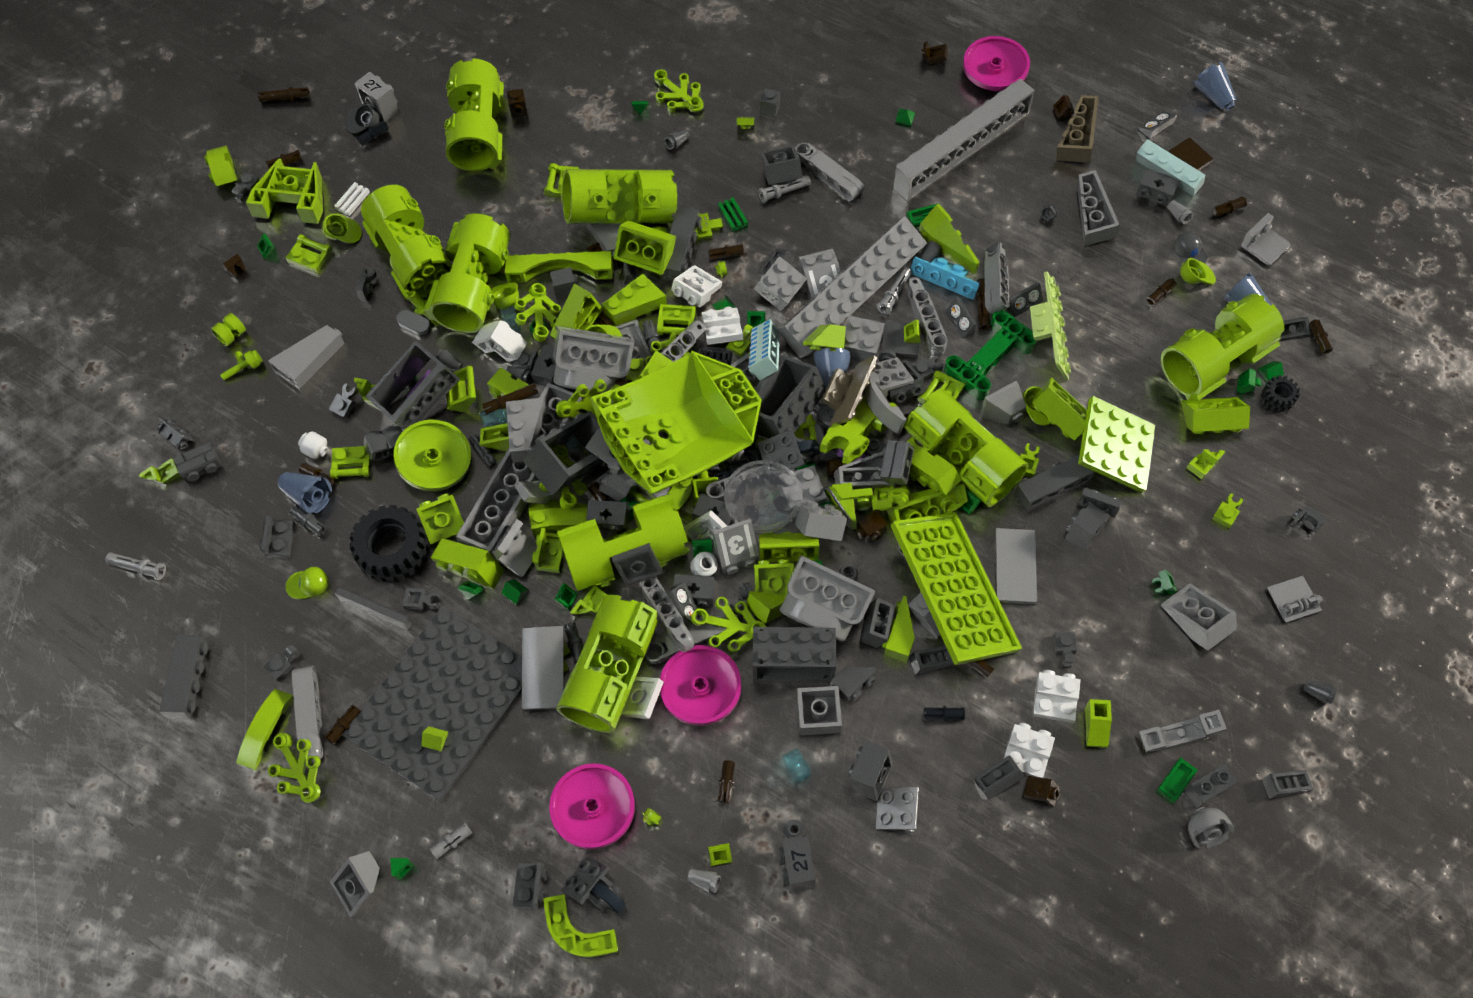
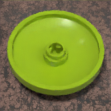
(432, 455)

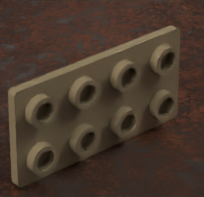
(845, 391)

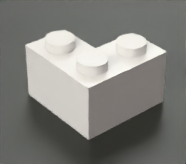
(501, 339)

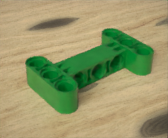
(991, 354)

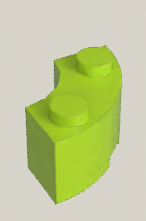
(220, 165)

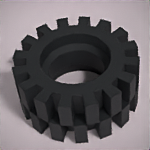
(718, 354)
(1284, 385)

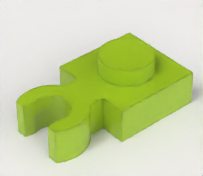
(1030, 458)
(1227, 512)

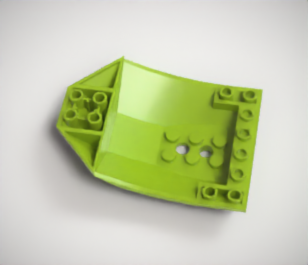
(698, 403)

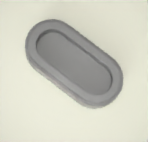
(413, 322)

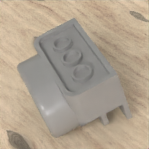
(590, 356)
(825, 598)

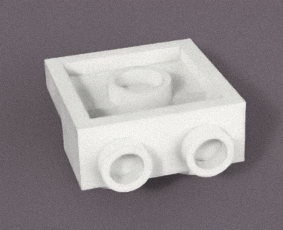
(695, 286)
(722, 325)
(1056, 696)
(1030, 749)

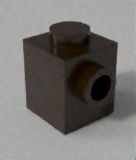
(517, 102)
(871, 527)

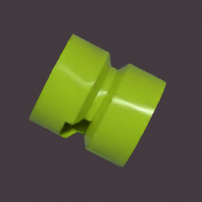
(228, 329)

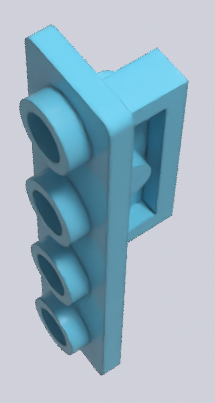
(945, 275)

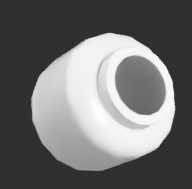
(313, 445)
(704, 564)

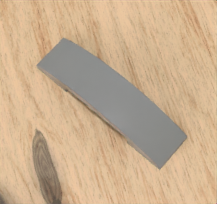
(889, 416)
(1182, 732)

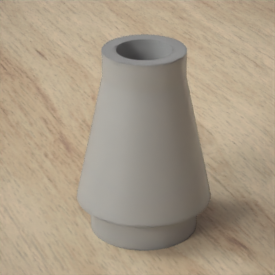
(1180, 212)
(705, 880)

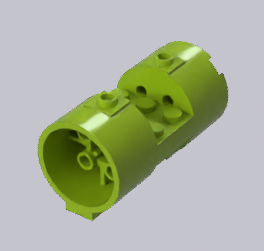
(472, 133)
(618, 196)
(397, 226)
(462, 296)
(1201, 359)
(982, 461)
(590, 554)
(608, 664)

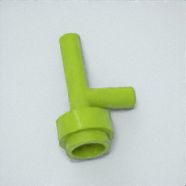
(251, 359)

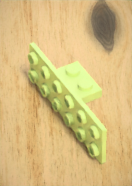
(1048, 323)

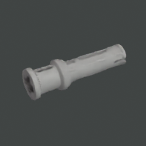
(776, 190)
(890, 296)
(143, 567)

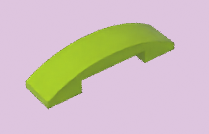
(262, 727)

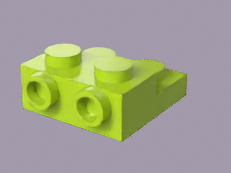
(440, 518)
(773, 577)

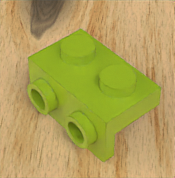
(548, 553)

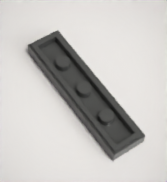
(373, 608)

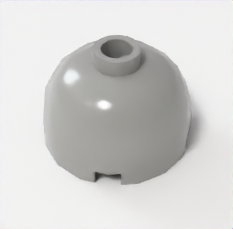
(1209, 827)

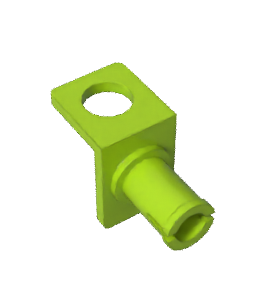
(420, 304)
(701, 484)

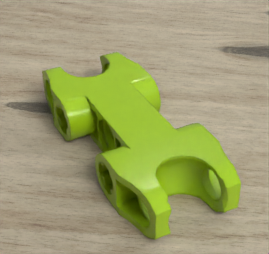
(853, 435)

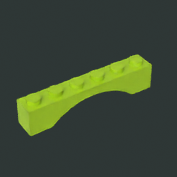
(525, 267)

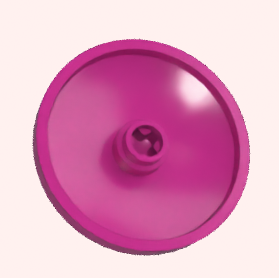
(995, 62)
(700, 685)
(592, 806)

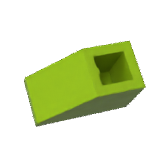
(826, 336)
(1098, 723)

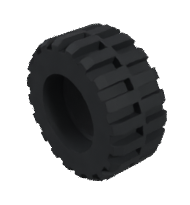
(375, 526)

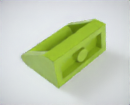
(456, 397)

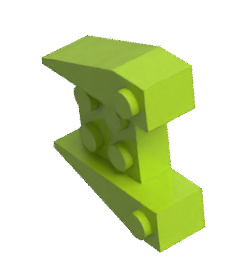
(289, 186)

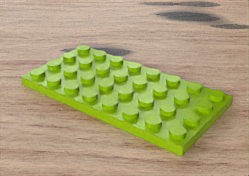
(955, 588)

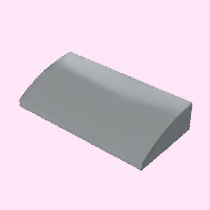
(542, 667)

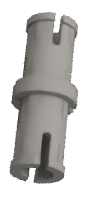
(450, 841)

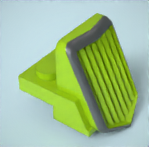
(849, 500)

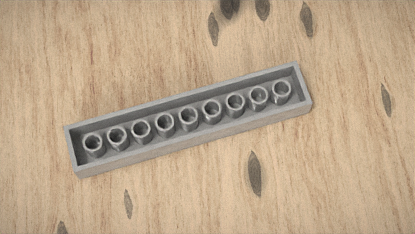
(963, 139)
(854, 284)
(500, 501)

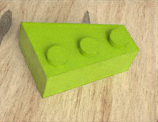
(633, 301)
(578, 311)
(932, 470)
(468, 562)

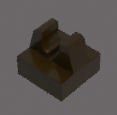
(1063, 107)
(233, 262)

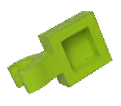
(741, 346)

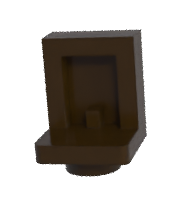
(934, 54)
(1042, 790)

